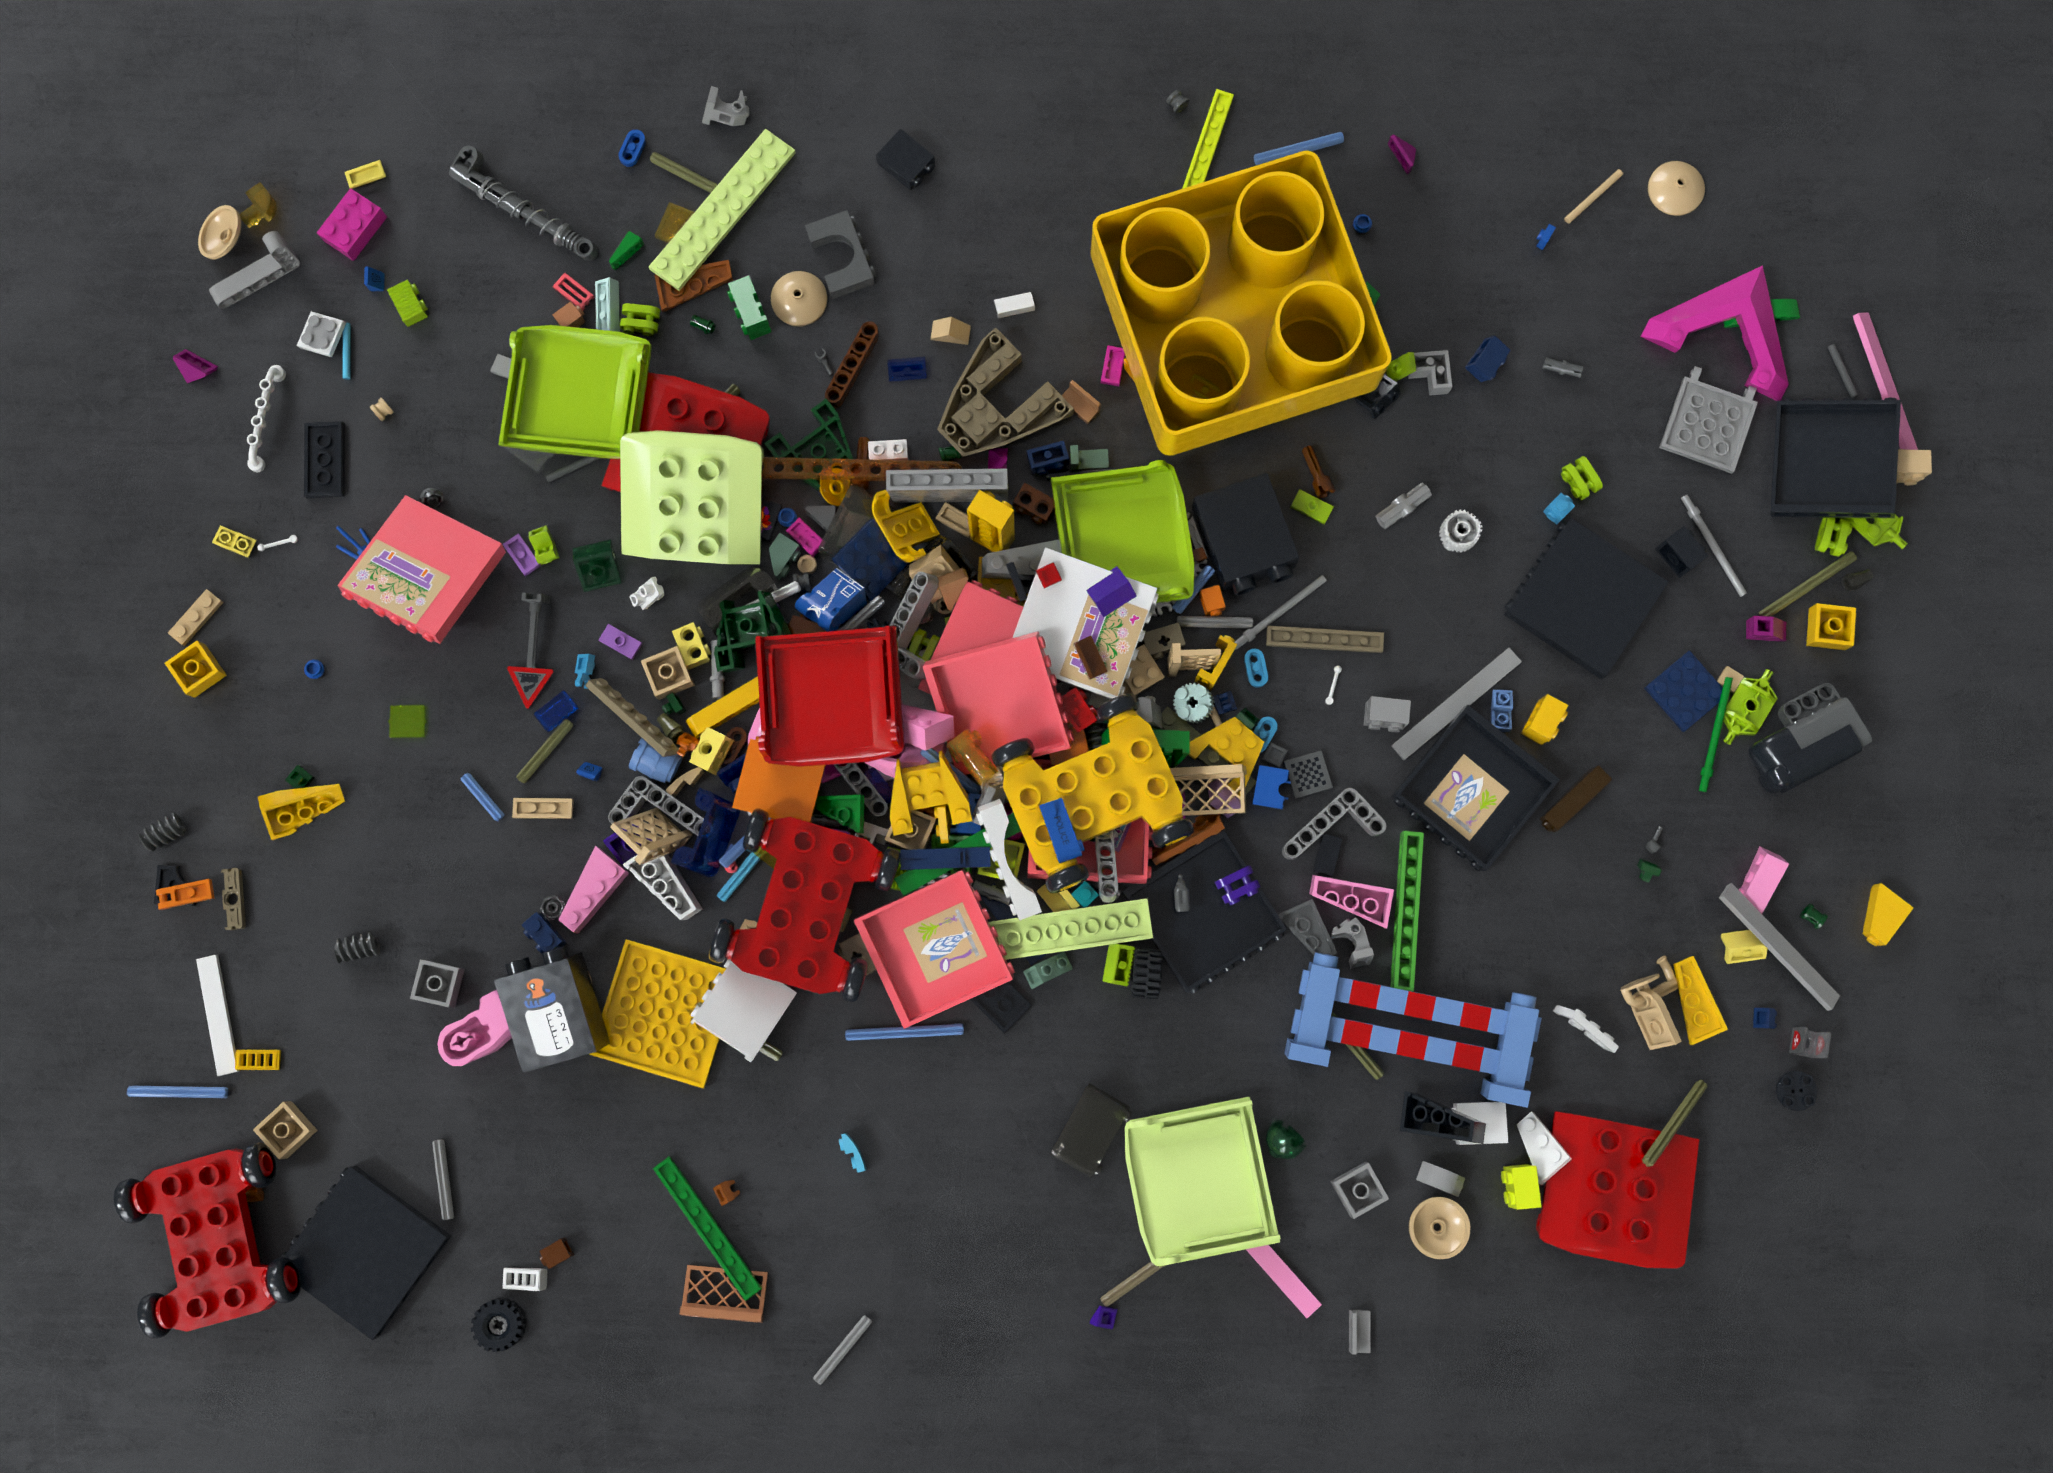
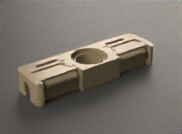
(234, 885)

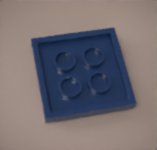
(869, 559)
(1685, 691)

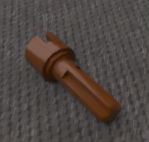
(862, 453)
(1321, 482)

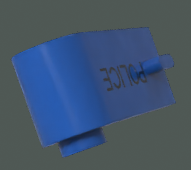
(1061, 831)

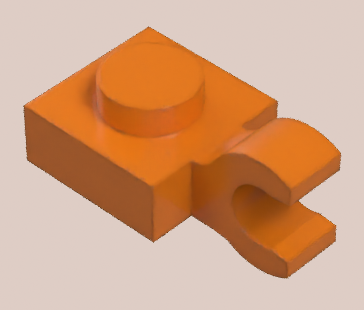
(687, 743)

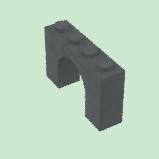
(841, 229)

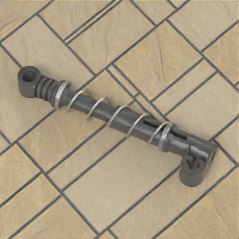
(515, 205)

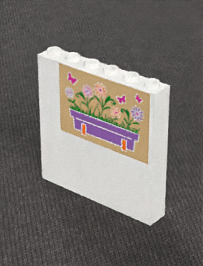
(1068, 614)

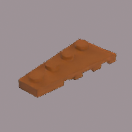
(704, 279)
(1204, 828)

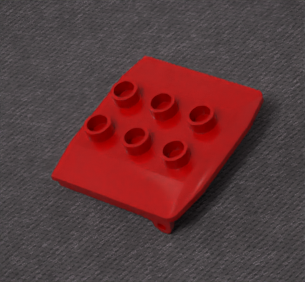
(693, 408)
(830, 697)
(1613, 1203)

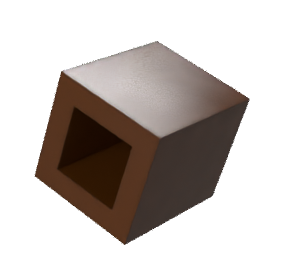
(556, 1253)

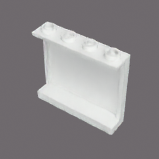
(742, 1009)

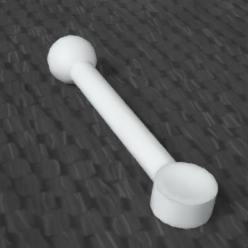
(261, 547)
(1329, 700)

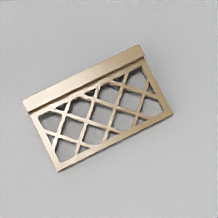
(1191, 659)
(1210, 773)
(659, 845)

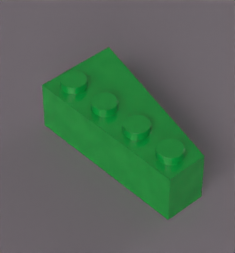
(1173, 744)

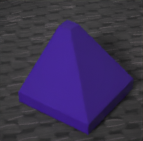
(1104, 1317)

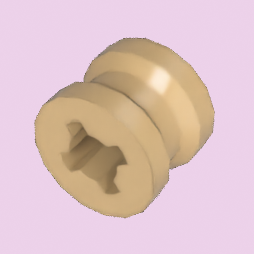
(381, 409)

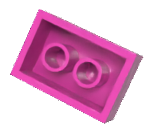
(352, 224)

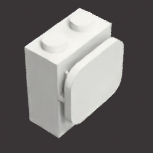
(1490, 1113)

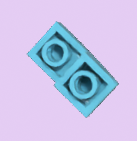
(848, 1144)

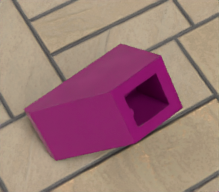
(1765, 628)

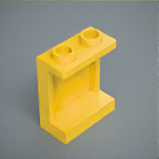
(1209, 680)

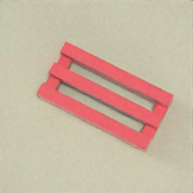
(585, 301)

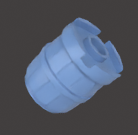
(652, 764)

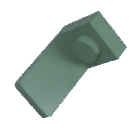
(1088, 458)
(1047, 970)

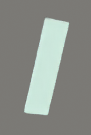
(607, 304)

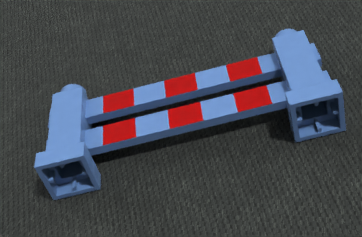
(1508, 1064)

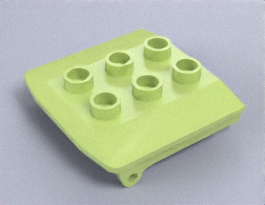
(691, 497)
(1199, 1182)

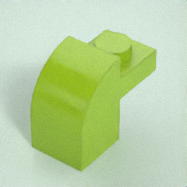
(543, 545)

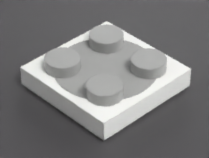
(321, 334)

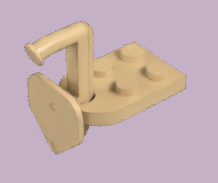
(1650, 1008)

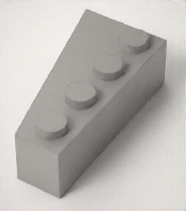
(1025, 560)

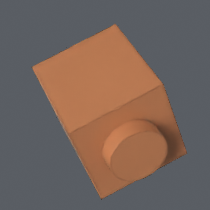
(569, 316)

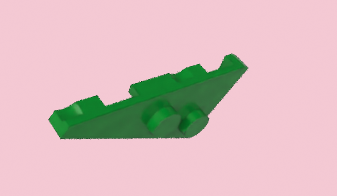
(843, 808)

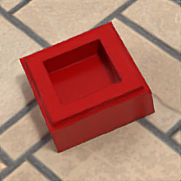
(1048, 575)

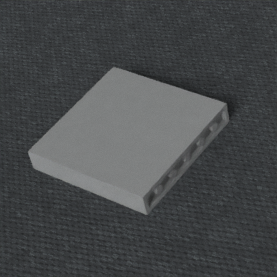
(945, 484)

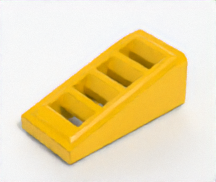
(240, 1060)

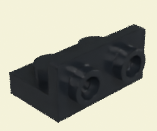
(1380, 398)

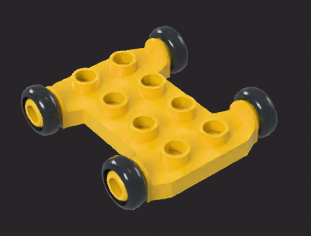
(1098, 790)

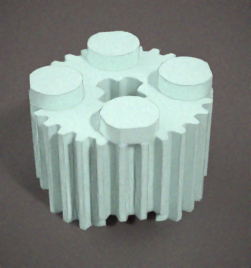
(1185, 695)

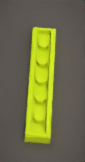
(1209, 138)

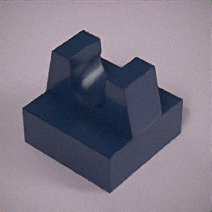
(1224, 703)
(1764, 1018)

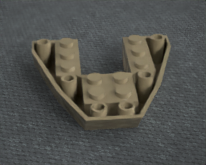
(974, 423)

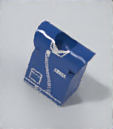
(832, 601)

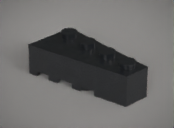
(1434, 1119)

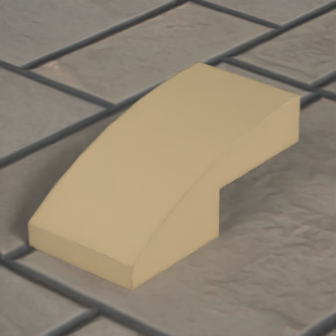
(690, 777)

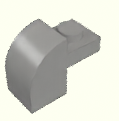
(1440, 1178)

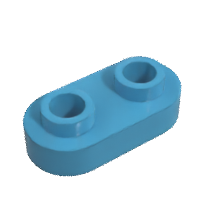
(1257, 668)
(1265, 735)

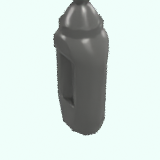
(1181, 895)

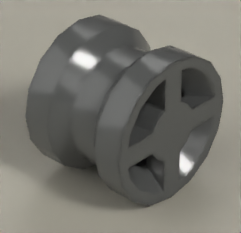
(1177, 101)
(803, 580)

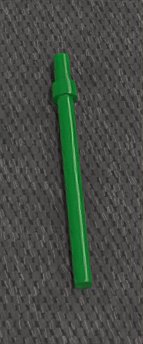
(1707, 771)

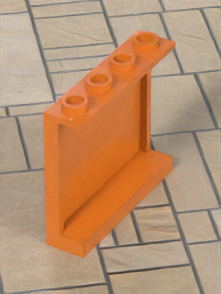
(776, 787)

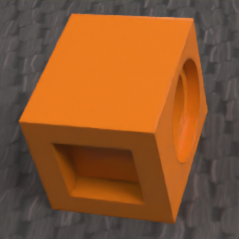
(1212, 601)

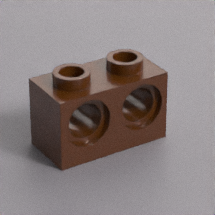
(1038, 500)

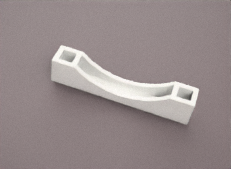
(995, 822)

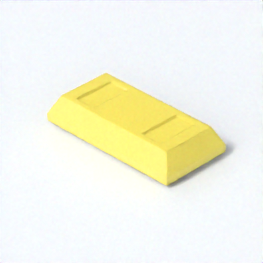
(365, 174)

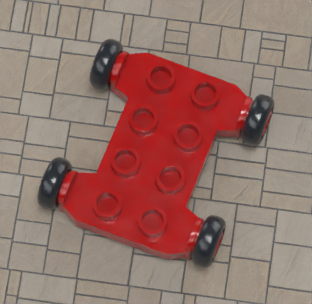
(804, 905)
(208, 1240)

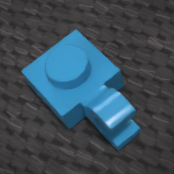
(584, 667)

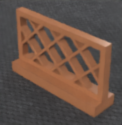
(716, 1311)

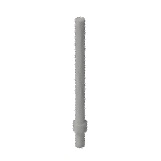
(1694, 513)
(1250, 634)

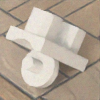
(647, 594)

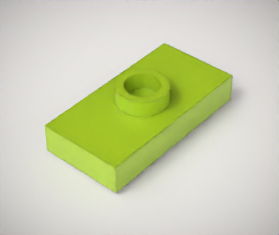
(1401, 366)
(1311, 506)

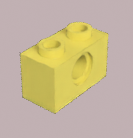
(720, 747)

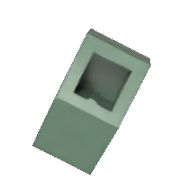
(782, 554)

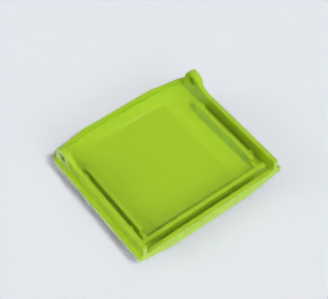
(574, 390)
(1130, 522)

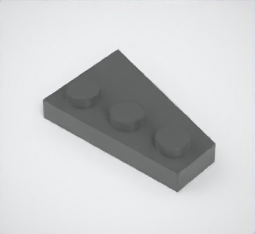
(1309, 928)

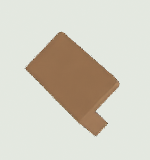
(1083, 403)

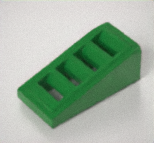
(626, 249)

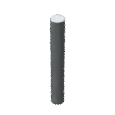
(1842, 371)
(570, 468)

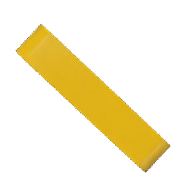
(725, 708)

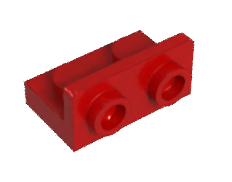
(1078, 711)

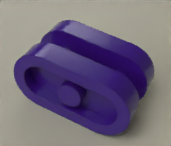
(1249, 888)

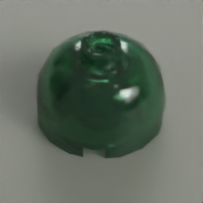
(1283, 1141)

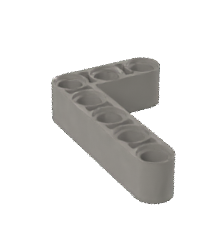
(258, 274)
(908, 618)
(664, 804)
(1329, 820)
(1106, 862)

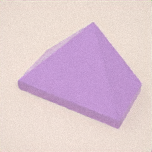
(1235, 803)

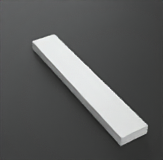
(217, 1014)

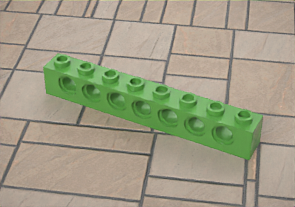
(1407, 910)

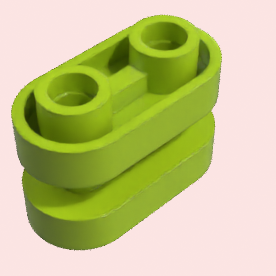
(646, 327)
(1579, 487)
(1841, 531)
(918, 640)

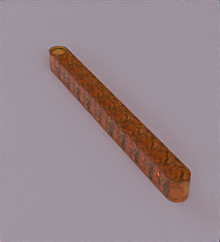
(847, 465)

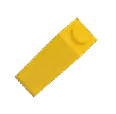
(1884, 915)

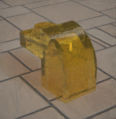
(263, 206)

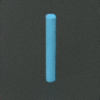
(346, 352)

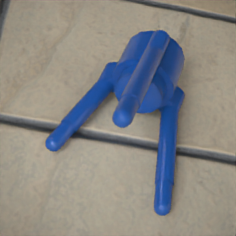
(348, 537)

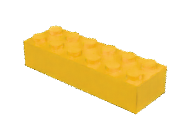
(991, 522)

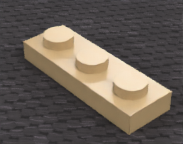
(195, 617)
(543, 808)

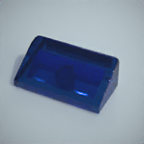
(907, 369)
(556, 711)
(732, 770)
(879, 784)

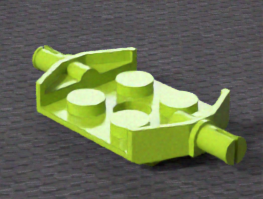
(1880, 532)
(1737, 716)

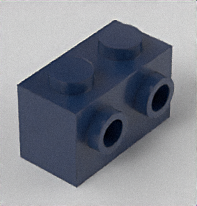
(1488, 358)
(1047, 458)
(543, 933)

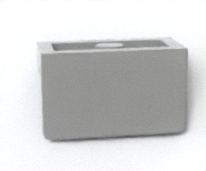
(989, 794)
(1359, 1331)

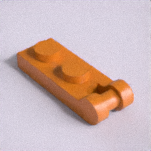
(185, 894)

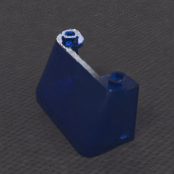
(712, 837)

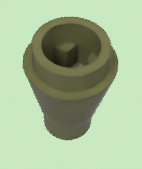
(670, 727)

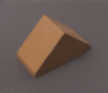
(952, 586)

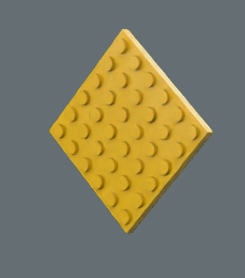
(651, 1014)

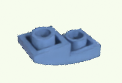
(1501, 709)

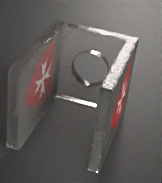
(1818, 1041)

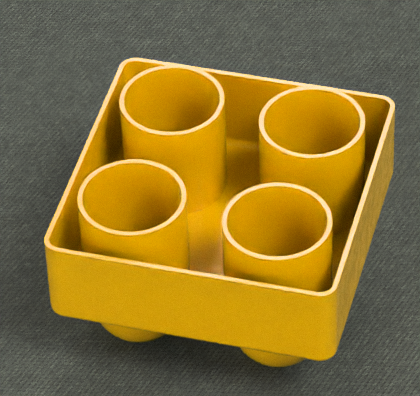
(1244, 289)

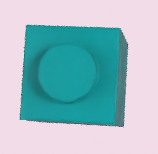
(1084, 894)

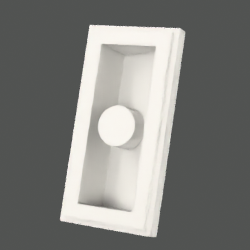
(1014, 305)

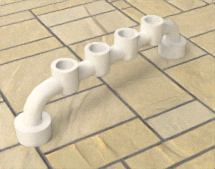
(277, 374)

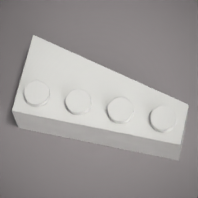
(667, 884)

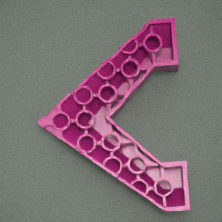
(1750, 304)

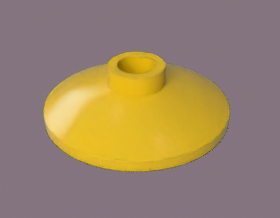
(841, 488)

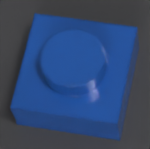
(1544, 236)

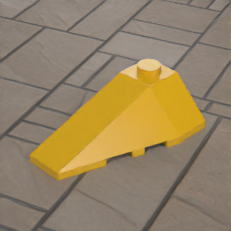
(292, 808)

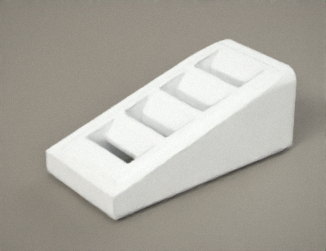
(538, 1279)

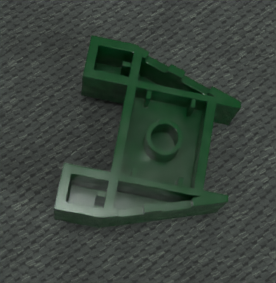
(824, 442)
(742, 625)

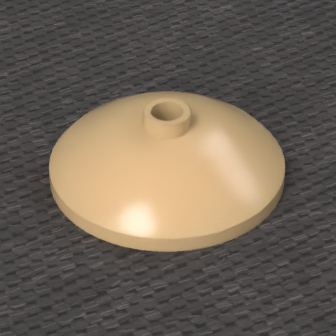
(1672, 197)
(219, 232)
(799, 309)
(1453, 1230)

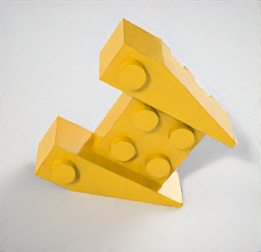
(926, 787)

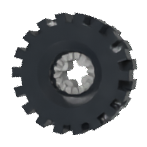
(485, 1322)

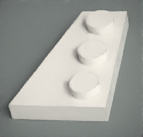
(1592, 1031)
(1542, 1147)

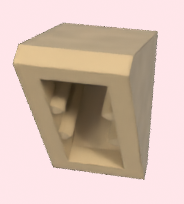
(950, 331)

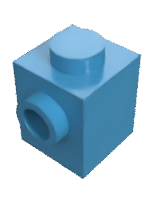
(1559, 508)

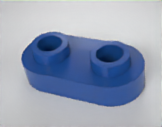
(632, 149)

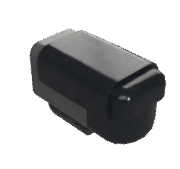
(1810, 741)

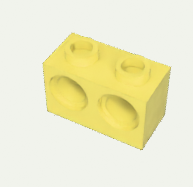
(688, 647)

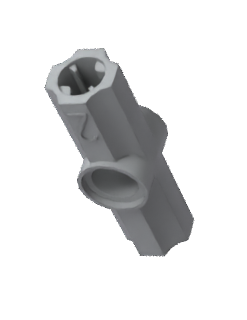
(1403, 505)

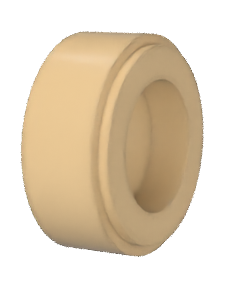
(807, 564)

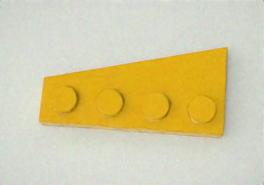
(1697, 1002)

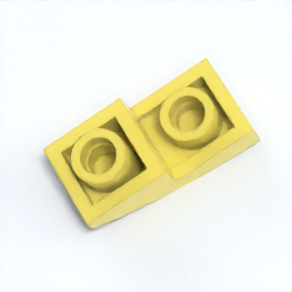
(234, 541)

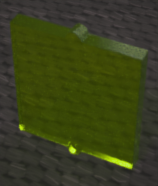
(407, 721)

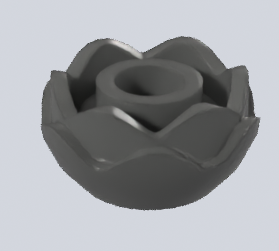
(431, 497)
(548, 903)

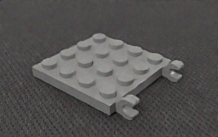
(1709, 423)

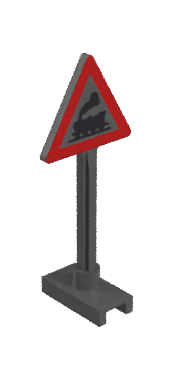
(530, 679)

